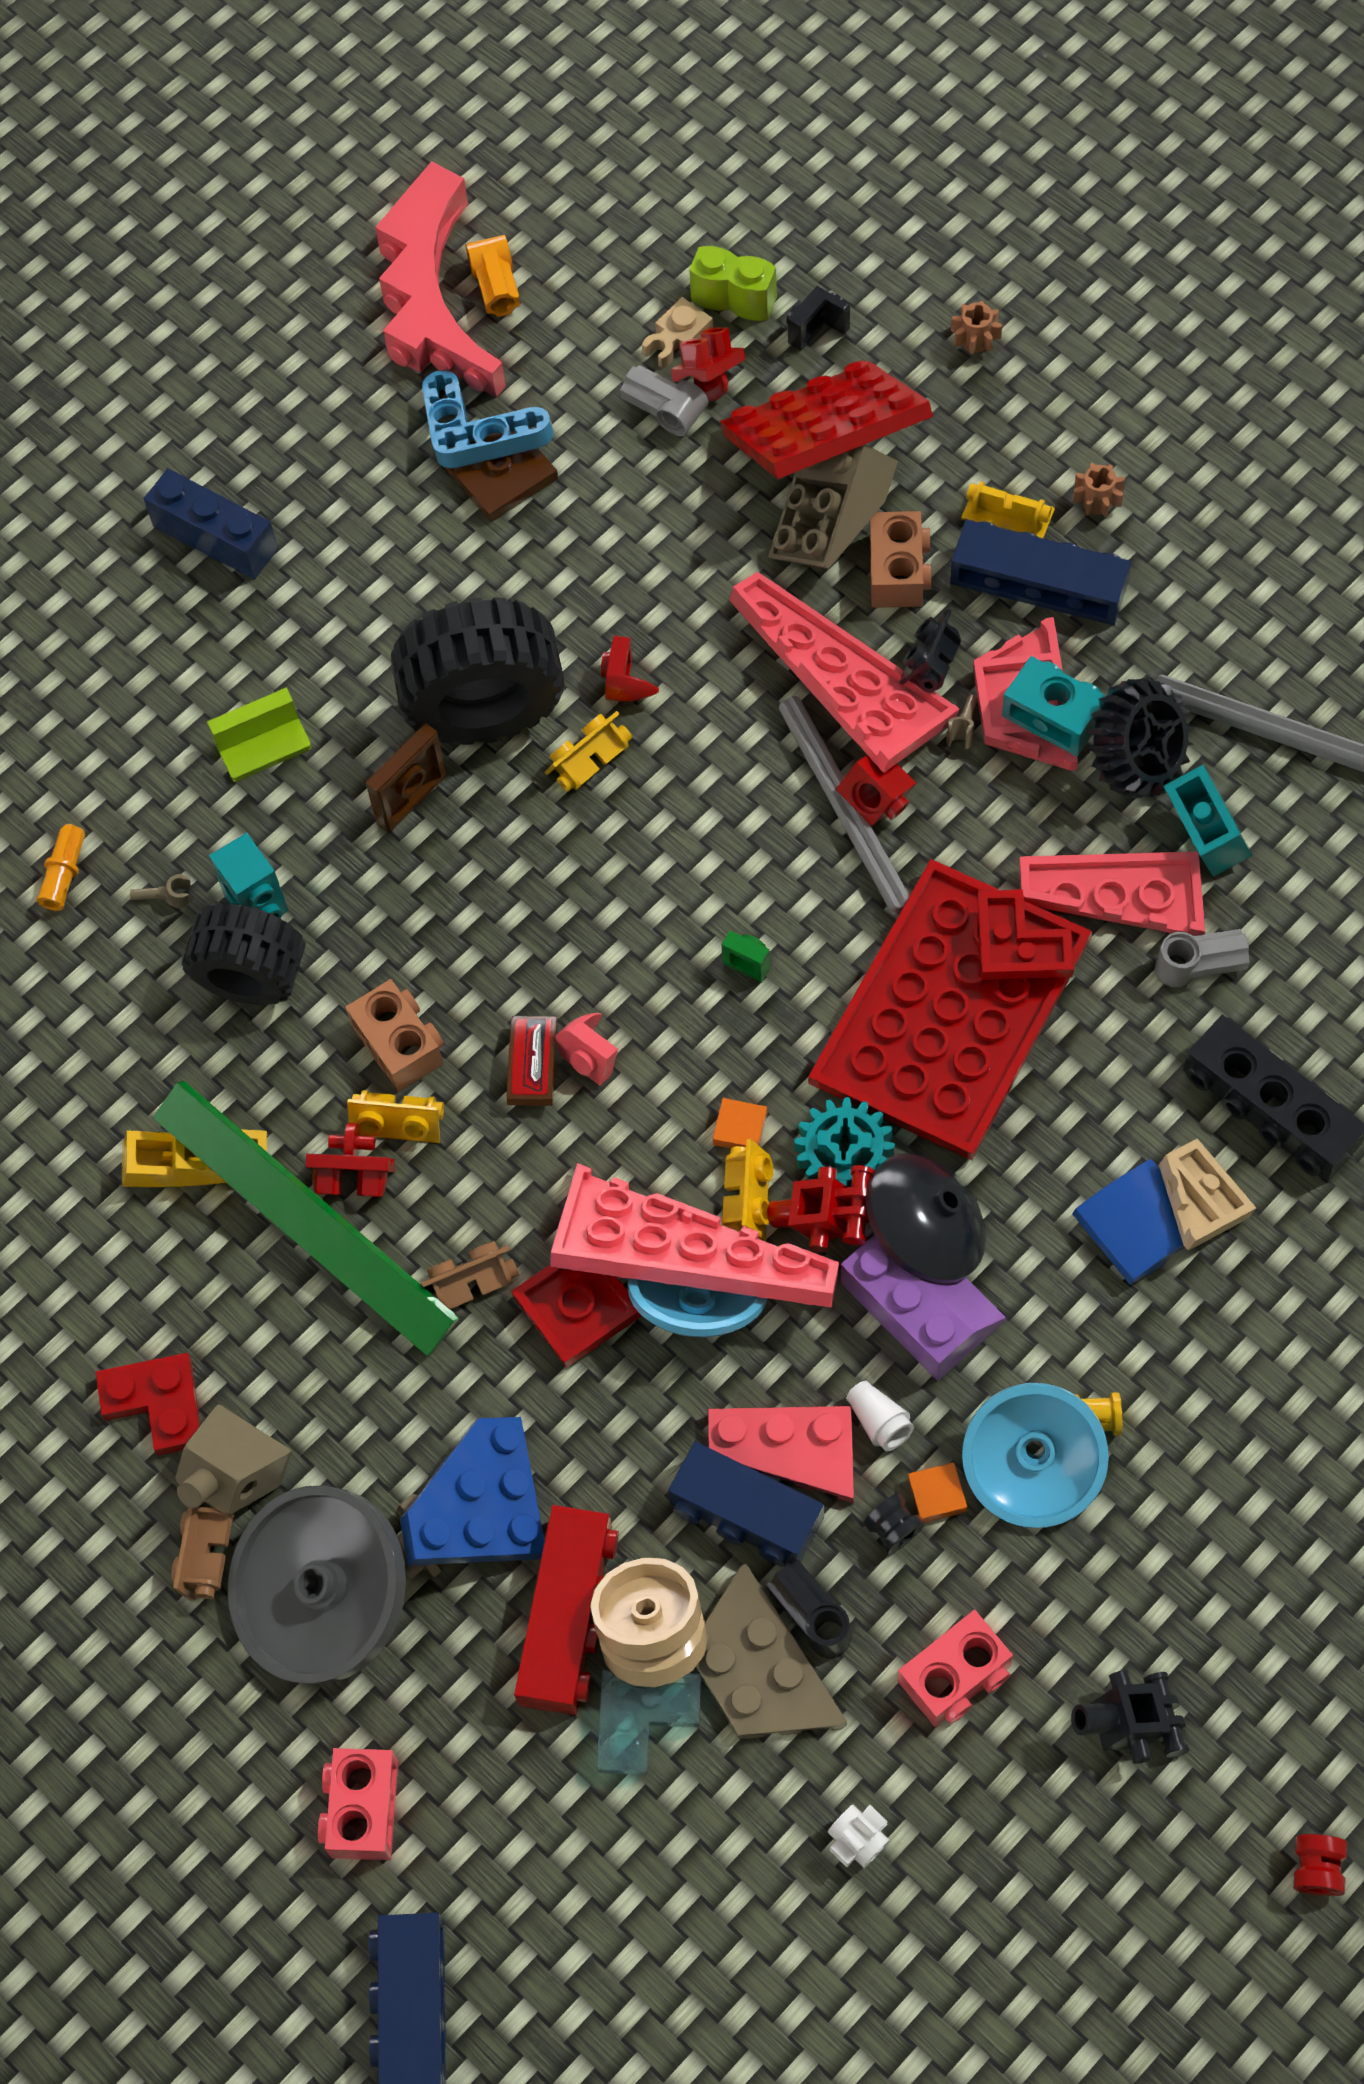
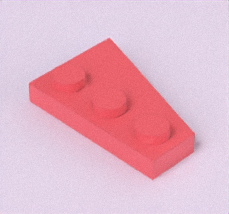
(790, 1444)

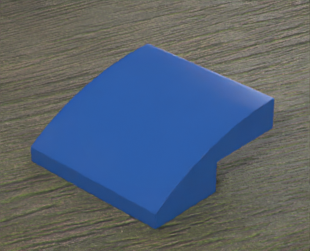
(1133, 1222)

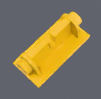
(1007, 510)
(601, 739)
(383, 1118)
(749, 1172)

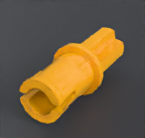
(61, 868)

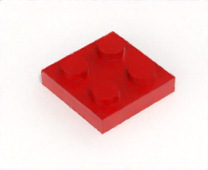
(575, 1309)

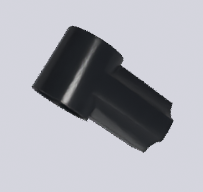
(809, 1607)

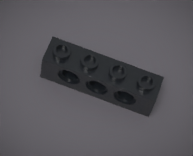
(1267, 1075)

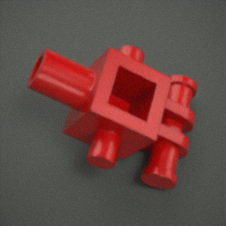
(825, 1208)

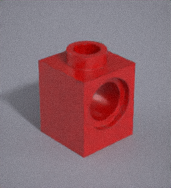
(875, 792)

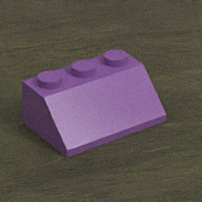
(928, 1319)

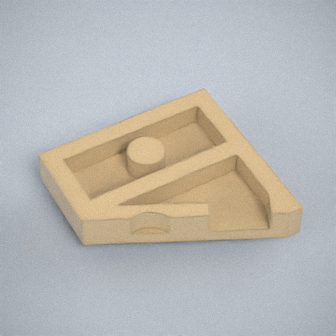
(1202, 1194)

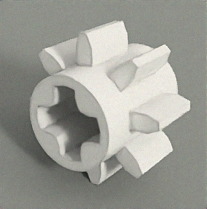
(858, 1836)

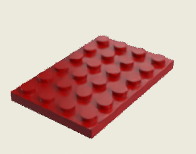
(926, 1030)

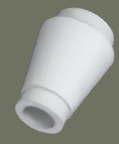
(880, 1416)

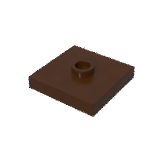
(504, 481)
(406, 778)

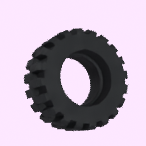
(477, 670)

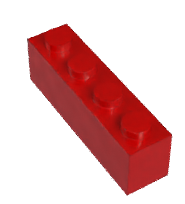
(561, 1616)

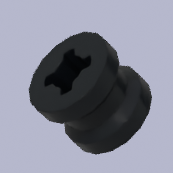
(894, 1523)

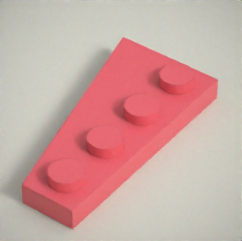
(1127, 889)

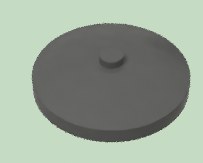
(316, 1585)

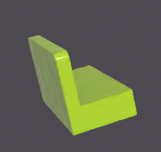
(259, 735)

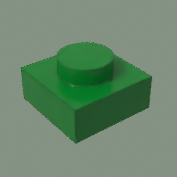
(746, 955)

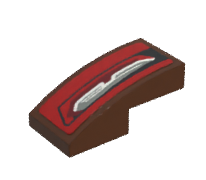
(532, 1061)

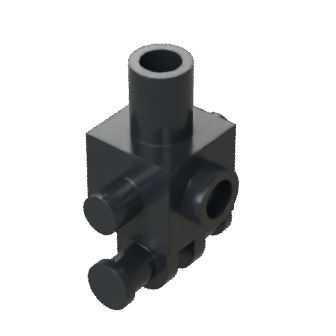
(1134, 1717)

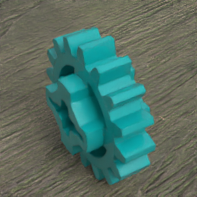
(865, 1148)

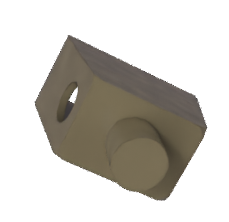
(229, 1463)

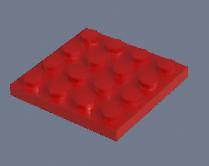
(825, 418)

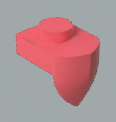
(586, 1049)

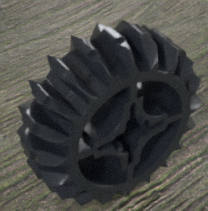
(1140, 737)

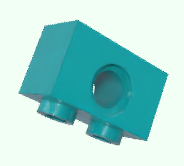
(1061, 725)
(1208, 820)
(248, 877)

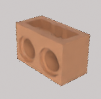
(898, 559)
(390, 1037)

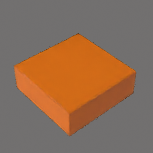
(739, 1122)
(937, 1492)

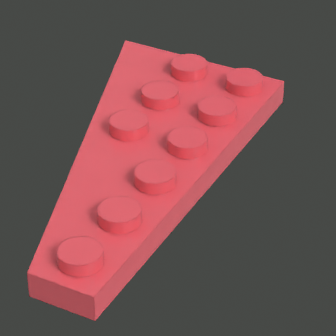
(844, 674)
(672, 1243)

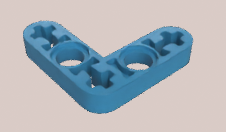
(461, 432)

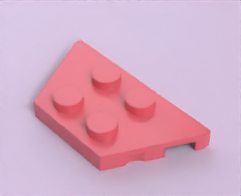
(993, 676)

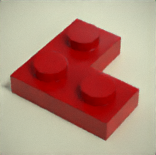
(1013, 951)
(154, 1386)

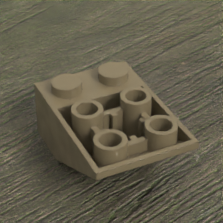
(831, 506)

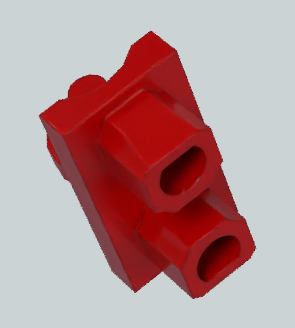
(708, 361)
(329, 1168)

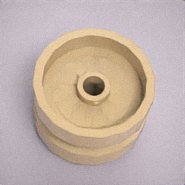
(649, 1622)

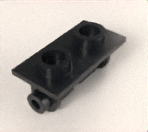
(932, 653)

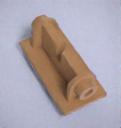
(485, 1267)
(196, 1569)

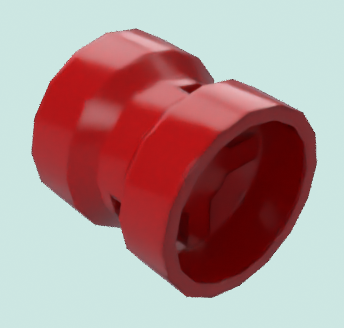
(1320, 1865)

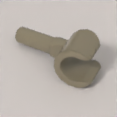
(962, 727)
(166, 892)

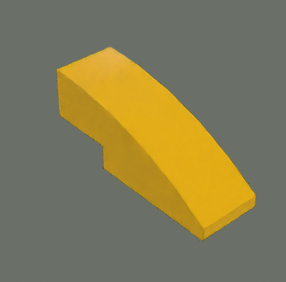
(163, 1161)

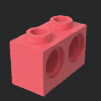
(946, 1660)
(371, 1803)

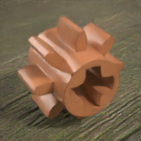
(976, 327)
(1098, 489)

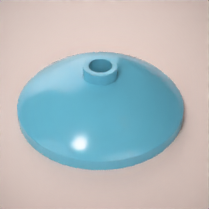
(693, 1310)
(1030, 1487)

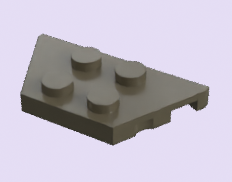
(759, 1668)

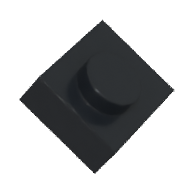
(813, 313)

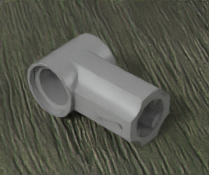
(672, 404)
(1204, 956)

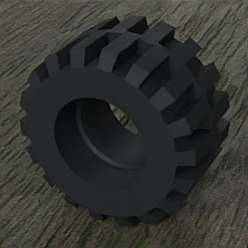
(243, 954)

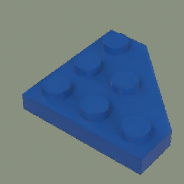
(477, 1502)

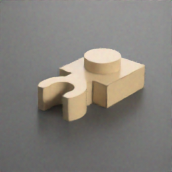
(677, 325)

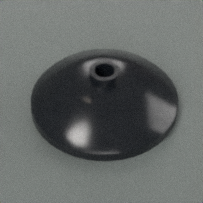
(925, 1218)

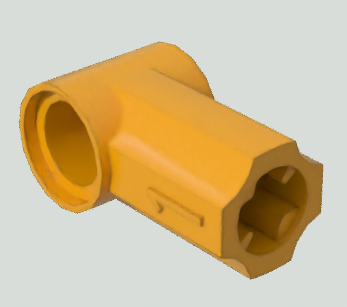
(493, 268)

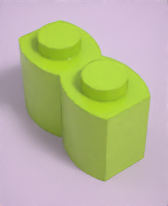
(733, 283)

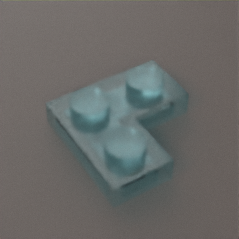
(631, 1710)

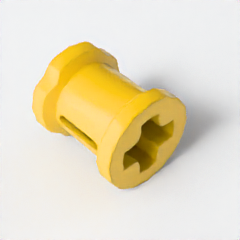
(1108, 1412)

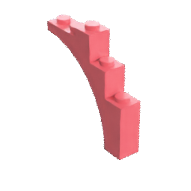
(414, 240)

